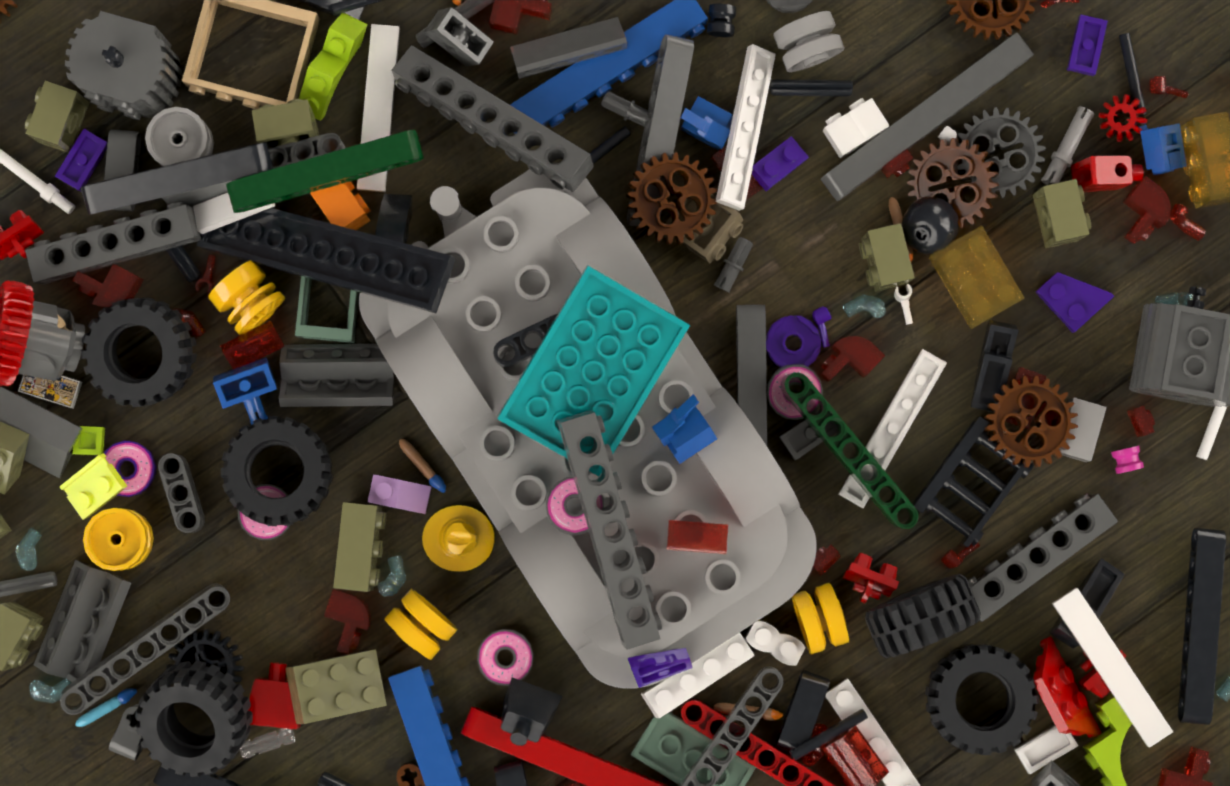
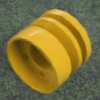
(243, 292)

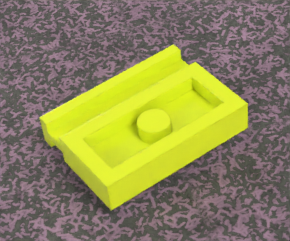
(93, 486)

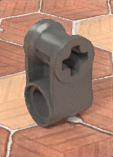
(125, 739)

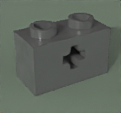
(458, 36)

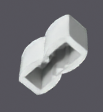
(855, 128)
(780, 645)

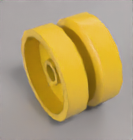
(104, 530)
(823, 617)
(417, 628)

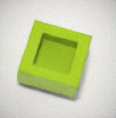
(90, 441)

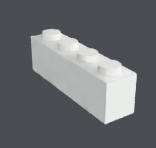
(705, 671)

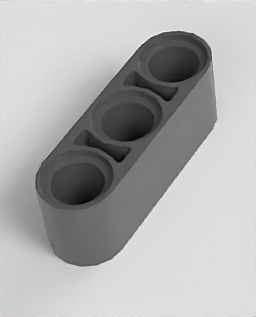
(122, 156)
(171, 483)

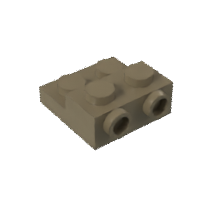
(712, 241)

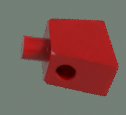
(1106, 173)
(272, 700)

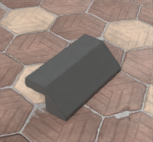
(568, 47)
(335, 376)
(49, 437)
(82, 622)

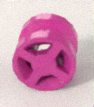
(1127, 459)

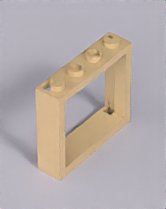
(262, 7)

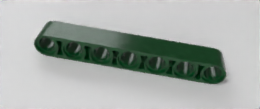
(324, 171)
(862, 455)

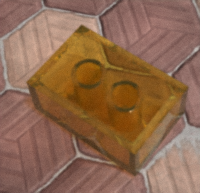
(1208, 159)
(976, 277)

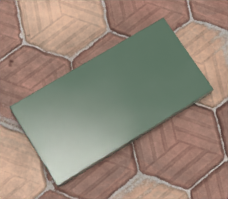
(674, 747)

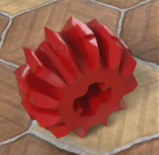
(1118, 126)

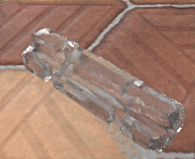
(267, 742)

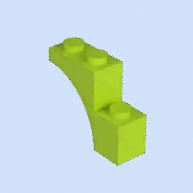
(328, 67)
(1105, 750)

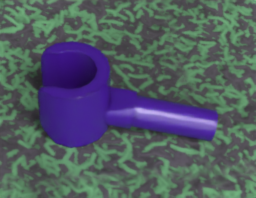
(821, 316)

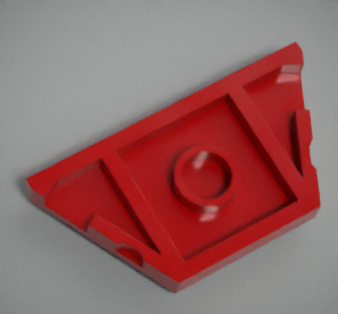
(1061, 695)

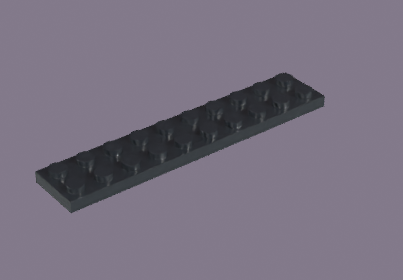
(336, 256)

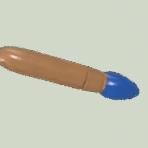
(434, 479)

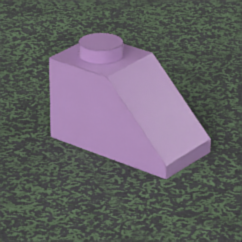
(399, 494)

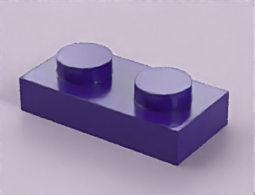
(1087, 45)
(82, 160)
(778, 163)

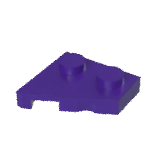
(1072, 299)
(659, 665)

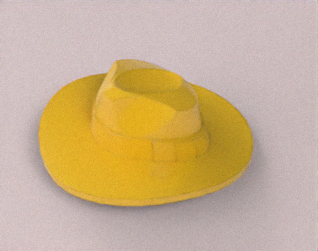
(458, 538)

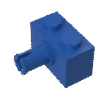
(245, 386)

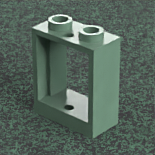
(324, 333)

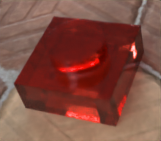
(898, 165)
(1141, 420)
(825, 559)

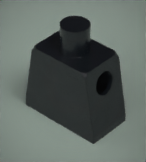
(527, 711)

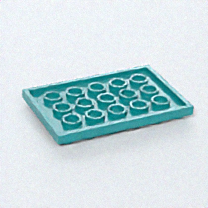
(597, 358)

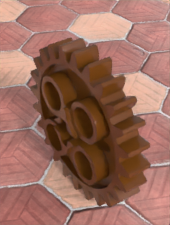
(987, 23)
(947, 159)
(694, 188)
(1051, 437)

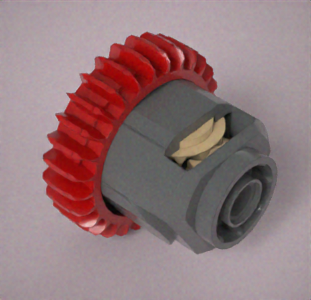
(35, 336)

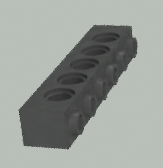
(182, 232)
(1098, 519)

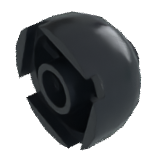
(929, 225)

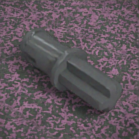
(624, 108)
(733, 264)

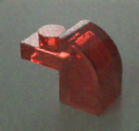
(508, 13)
(1153, 206)
(116, 287)
(855, 351)
(352, 611)
(1197, 765)

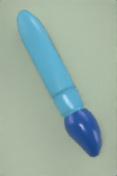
(106, 707)

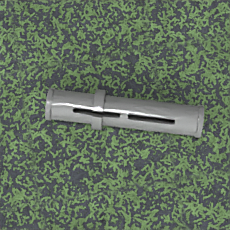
(1062, 157)

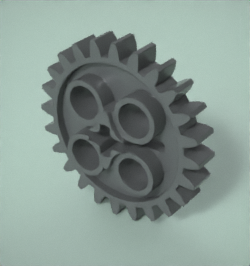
(990, 129)

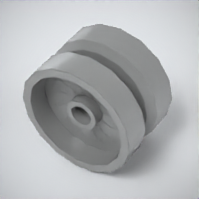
(808, 41)
(169, 127)

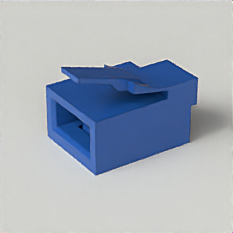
(707, 123)
(1163, 148)
(685, 430)

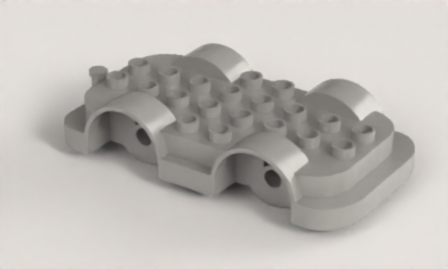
(514, 272)

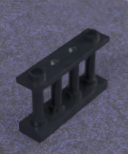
(945, 479)

